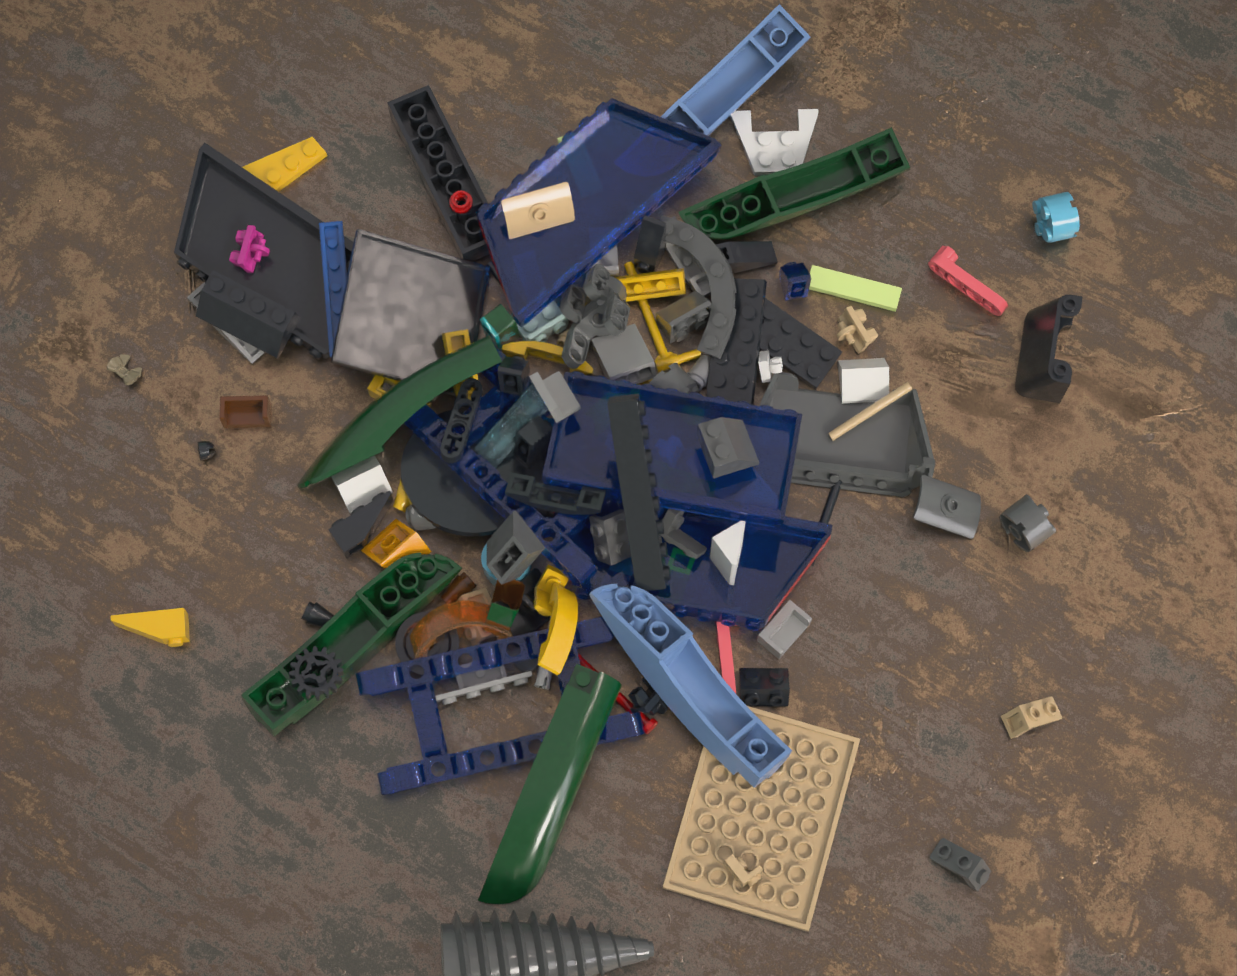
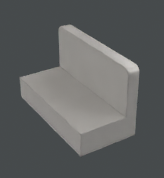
(556, 395)

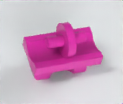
(252, 249)

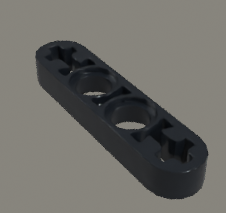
(465, 421)

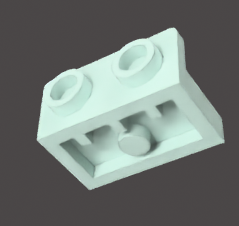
(544, 324)

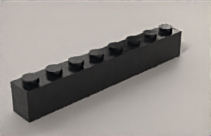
(638, 492)

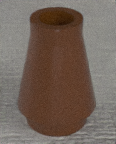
(459, 586)

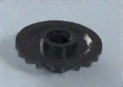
(444, 643)

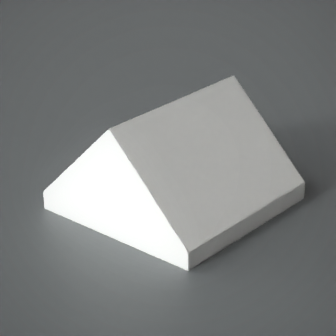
(863, 380)
(361, 483)
(727, 549)

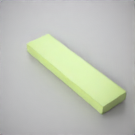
(854, 288)

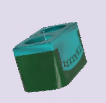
(500, 326)

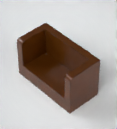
(245, 411)

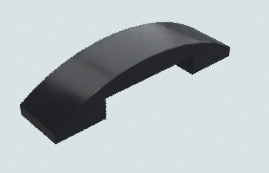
(554, 498)

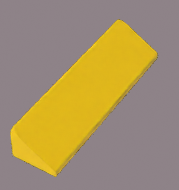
(654, 284)

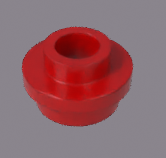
(461, 196)

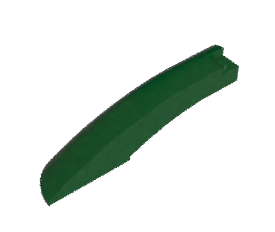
(799, 188)
(353, 634)

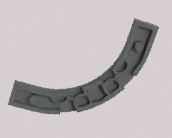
(720, 280)

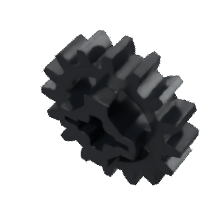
(323, 667)

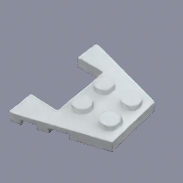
(774, 150)

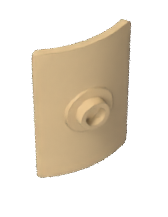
(538, 210)

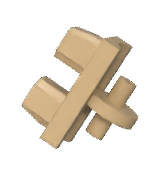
(853, 330)

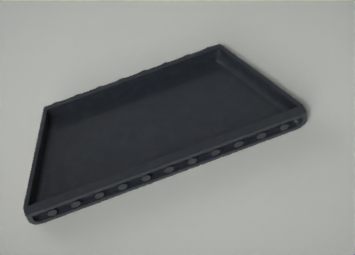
(228, 200)

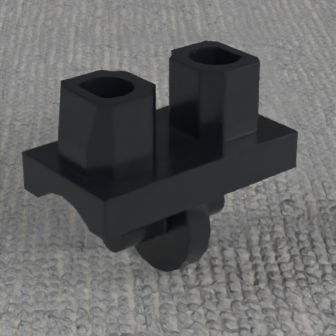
(647, 701)

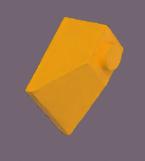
(394, 543)

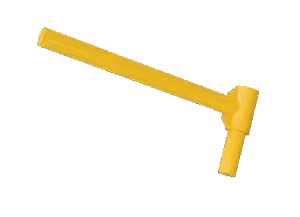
(665, 358)

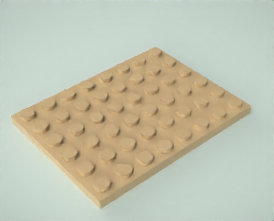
(778, 825)

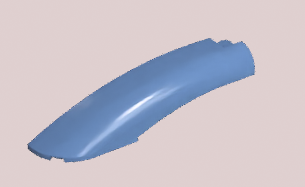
(689, 682)

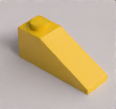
(163, 626)

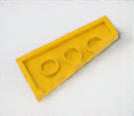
(287, 164)

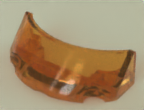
(450, 617)

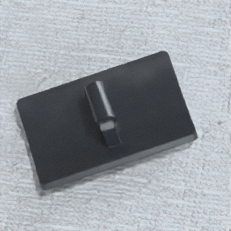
(527, 618)

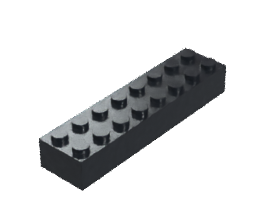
(440, 167)

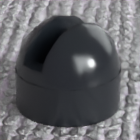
(203, 449)

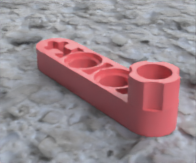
(944, 265)
(725, 654)

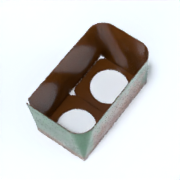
(508, 592)

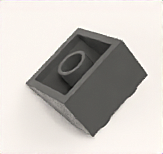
(726, 446)

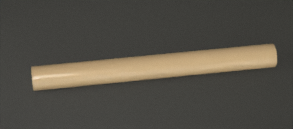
(870, 411)

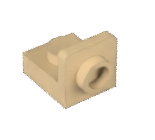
(738, 868)

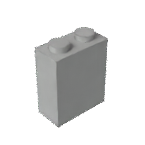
(624, 356)

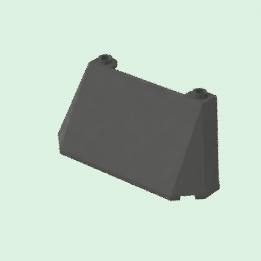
(875, 457)

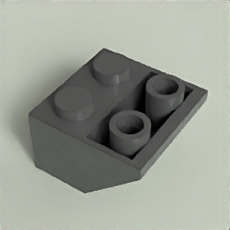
(684, 316)
(512, 549)

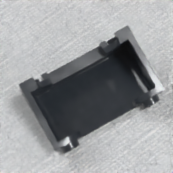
(1038, 371)

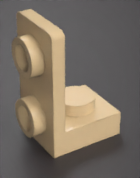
(1030, 716)

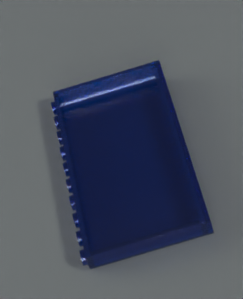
(584, 451)

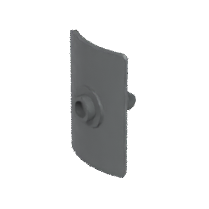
(948, 507)

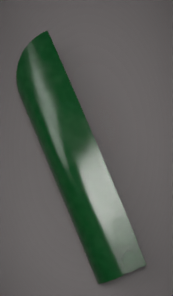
(382, 417)
(551, 786)

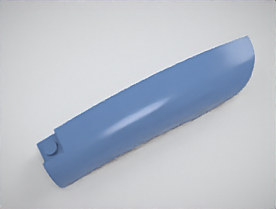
(739, 73)

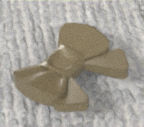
(118, 364)

